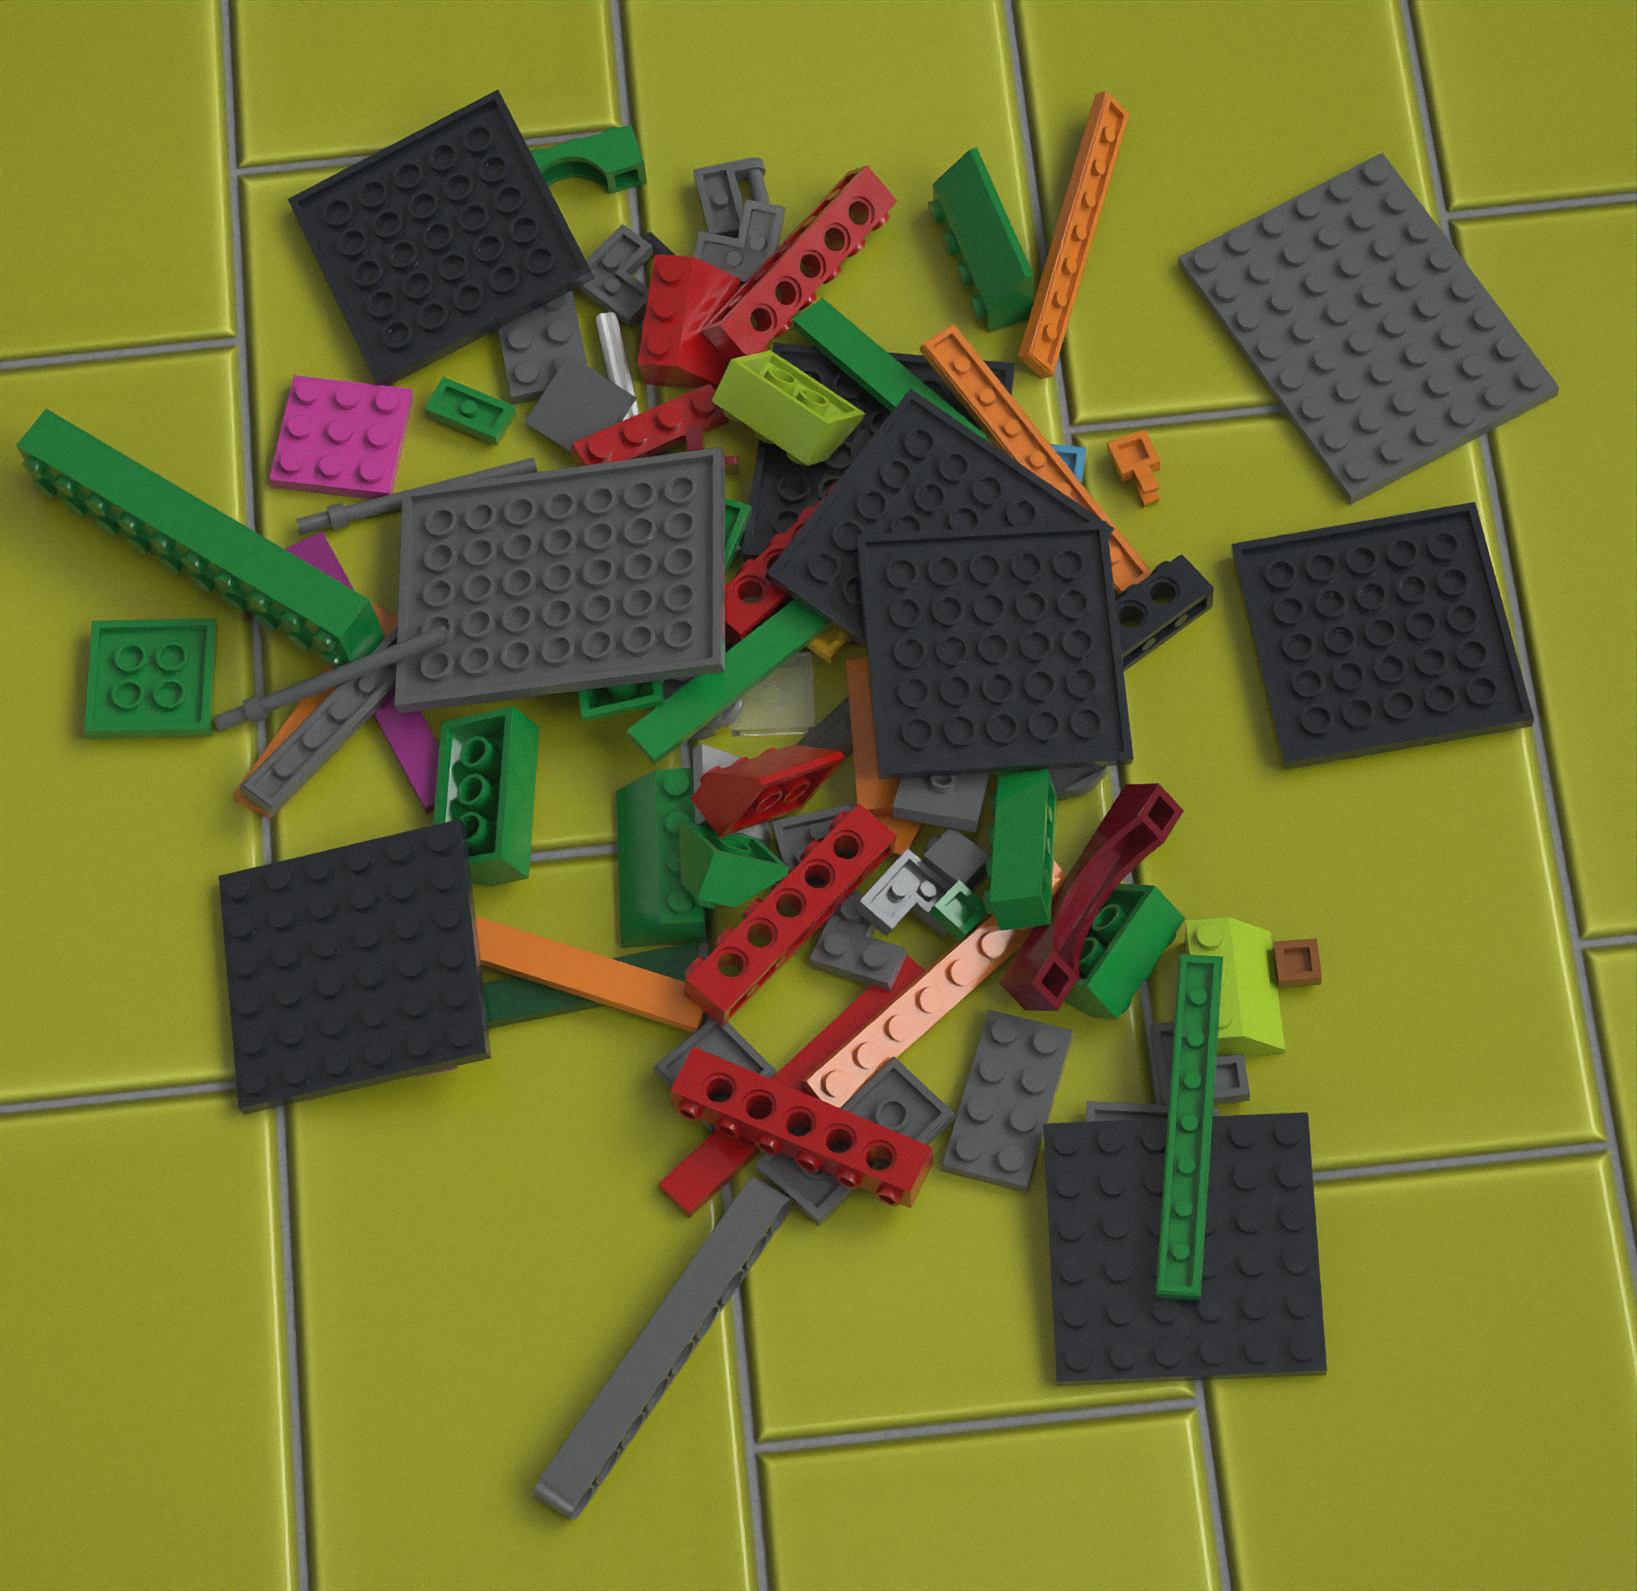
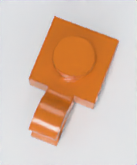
(1137, 460)

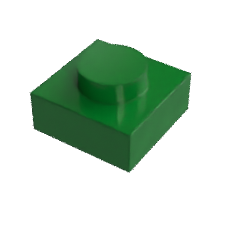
(959, 911)

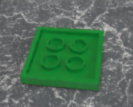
(151, 678)

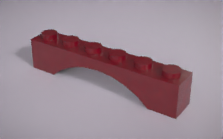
(1051, 954)

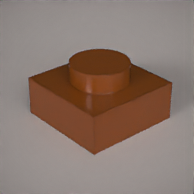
(1297, 963)

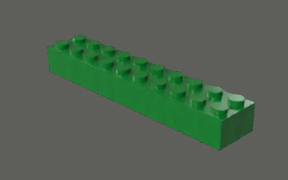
(199, 541)

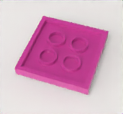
(341, 438)

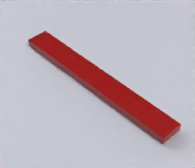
(723, 1157)

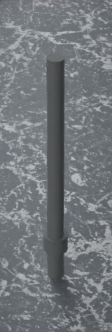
(340, 515)
(258, 707)

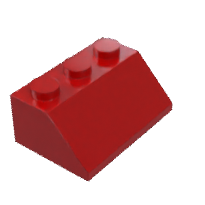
(679, 305)
(763, 786)

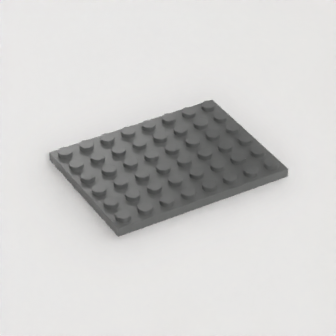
(1367, 327)
(563, 580)

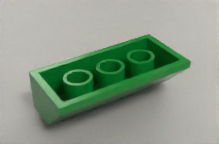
(983, 243)
(490, 785)
(651, 896)

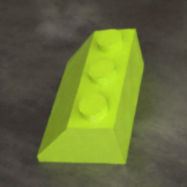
(786, 407)
(1249, 990)

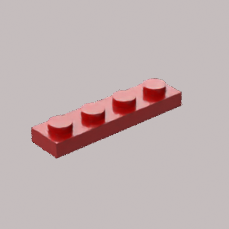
(651, 430)

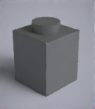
(956, 859)

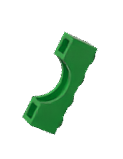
(605, 158)

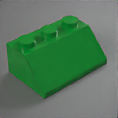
(1122, 949)

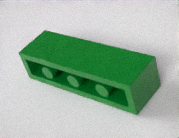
(1022, 850)

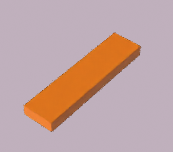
(871, 792)

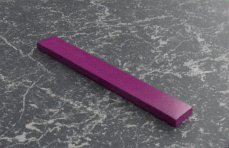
(405, 732)

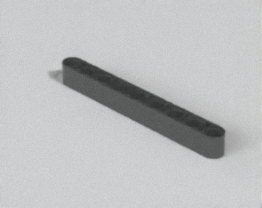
(662, 1349)

